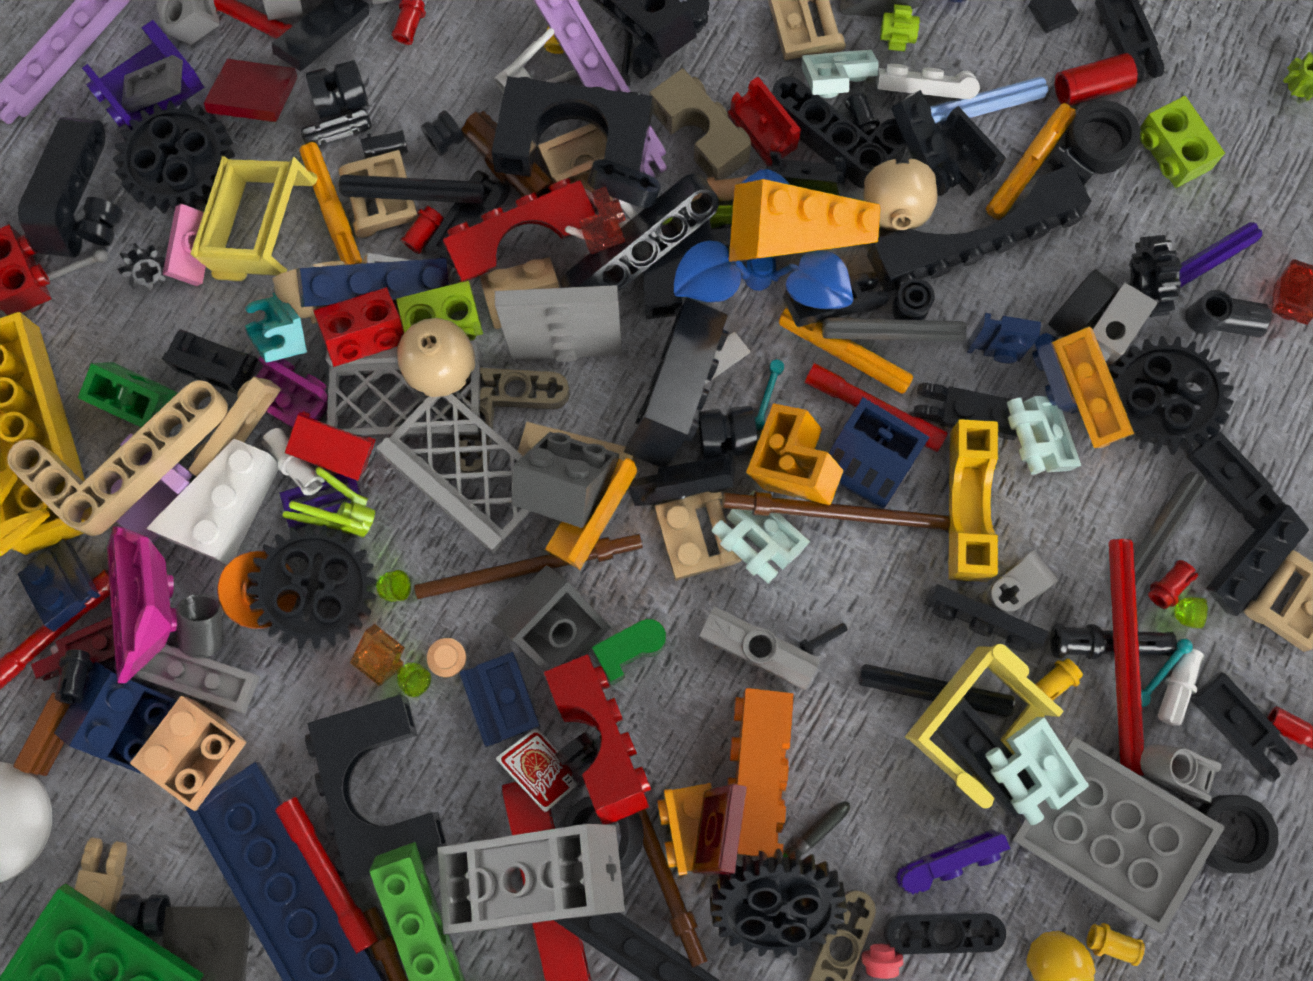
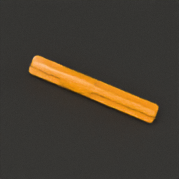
(1031, 161)
(330, 205)
(851, 354)

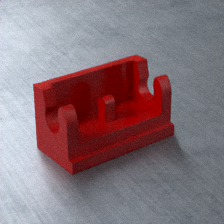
(764, 121)
(329, 447)

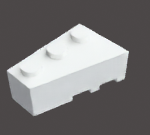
(219, 503)

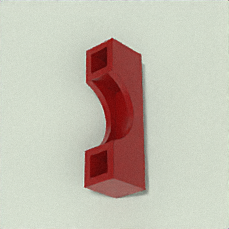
(475, 247)
(611, 780)

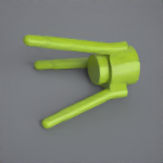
(350, 517)

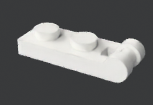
(930, 82)

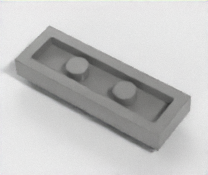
(201, 678)

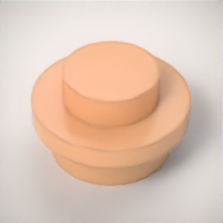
(446, 657)

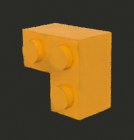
(788, 460)

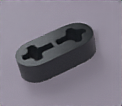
(624, 183)

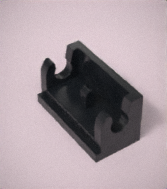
(971, 149)
(811, 175)
(209, 361)

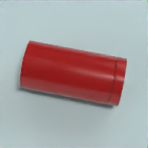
(1096, 79)

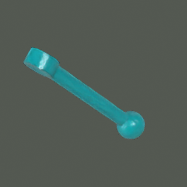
(776, 368)
(1184, 646)

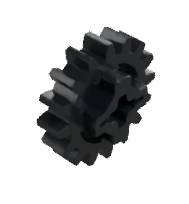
(1156, 272)

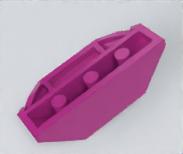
(138, 600)

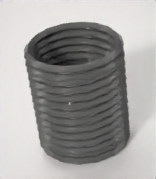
(199, 625)

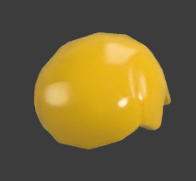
(1059, 958)

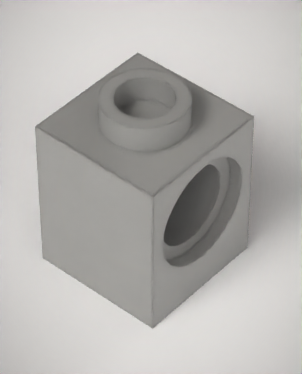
(187, 18)

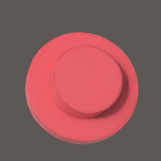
(882, 961)

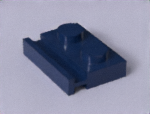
(1004, 338)
(1047, 360)
(58, 585)
(499, 699)

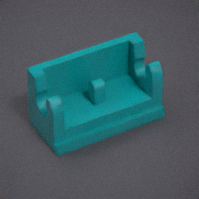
(279, 332)

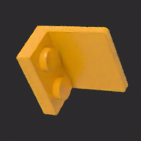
(682, 812)

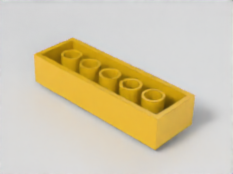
(34, 412)

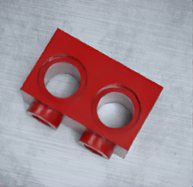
(20, 267)
(359, 326)

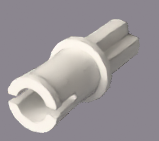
(1180, 688)

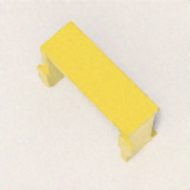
(221, 210)
(1011, 672)

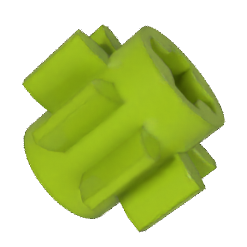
(899, 28)
(1301, 77)

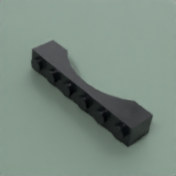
(909, 254)

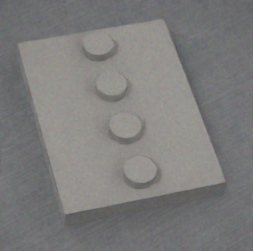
(560, 322)
(1124, 839)

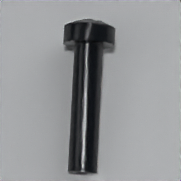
(809, 646)

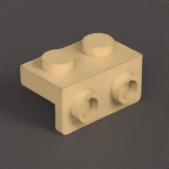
(531, 275)

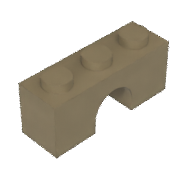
(683, 103)

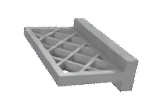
(387, 363)
(436, 485)

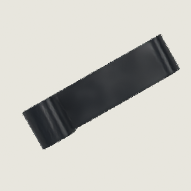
(834, 127)
(58, 186)

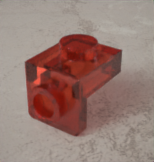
(603, 229)
(1294, 293)

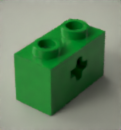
(124, 392)

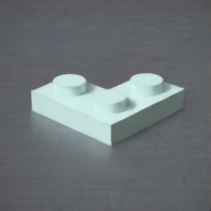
(831, 72)

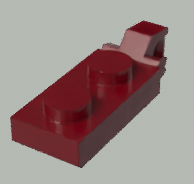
(94, 639)

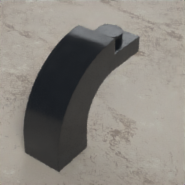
(660, 276)

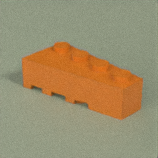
(762, 766)

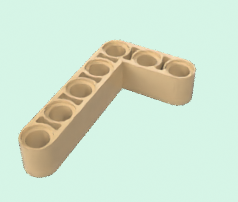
(123, 464)

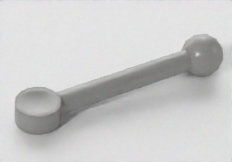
(99, 255)

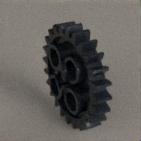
(172, 156)
(1181, 367)
(277, 581)
(778, 903)

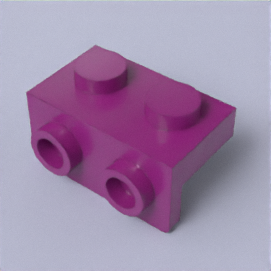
(296, 392)

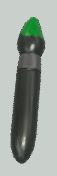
(819, 829)

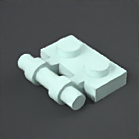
(1052, 445)
(770, 533)
(1047, 764)

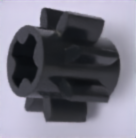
(152, 268)

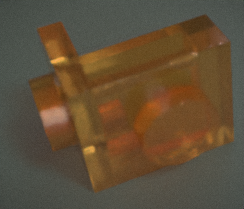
(378, 655)

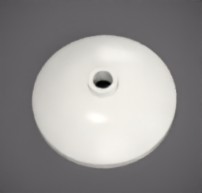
(23, 820)

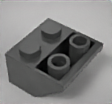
(563, 478)

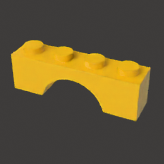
(971, 471)

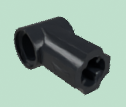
(1228, 315)

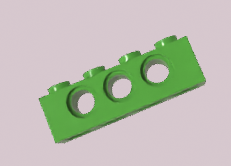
(414, 916)

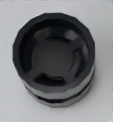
(350, 86)
(727, 432)

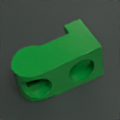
(639, 640)

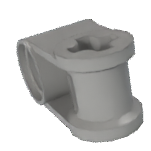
(1021, 583)
(1180, 771)

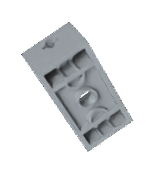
(565, 871)

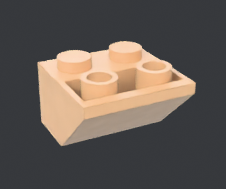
(189, 751)

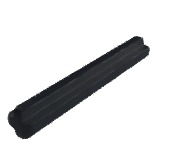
(411, 189)
(930, 688)

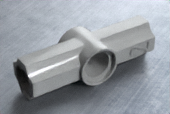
(783, 660)

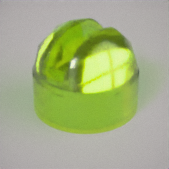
(394, 586)
(1192, 612)
(411, 682)

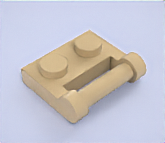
(797, 29)
(391, 211)
(685, 538)
(1296, 618)

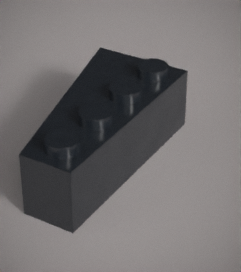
(679, 384)

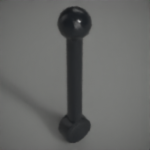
(626, 57)

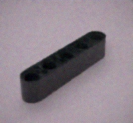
(648, 227)

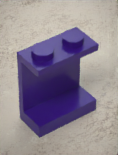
(111, 85)

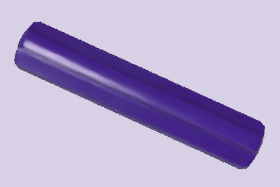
(1219, 252)

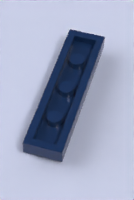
(342, 282)

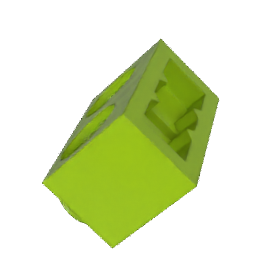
(1187, 137)
(442, 304)

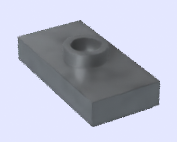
(152, 83)

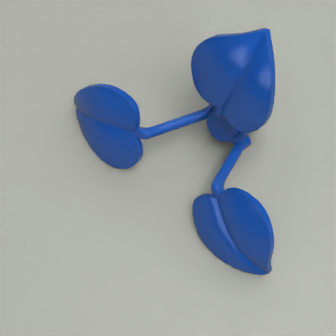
(710, 277)

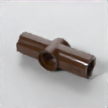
(480, 133)

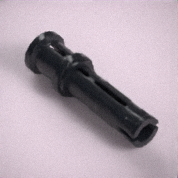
(1093, 645)

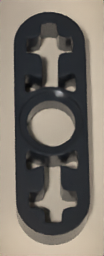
(974, 921)

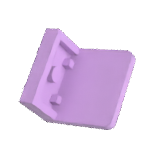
(155, 499)

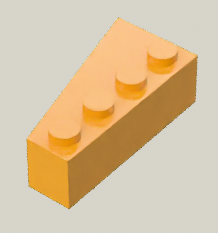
(790, 219)

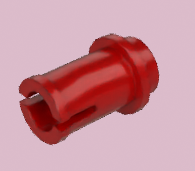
(408, 20)
(422, 229)
(1166, 591)

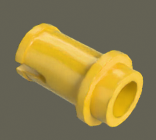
(1060, 678)
(1115, 944)

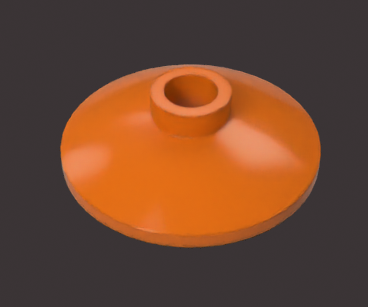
(233, 591)

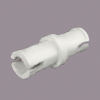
(299, 470)

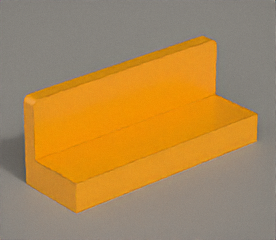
(1093, 388)
(576, 543)

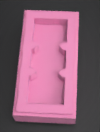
(178, 261)

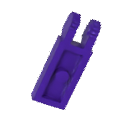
(949, 861)

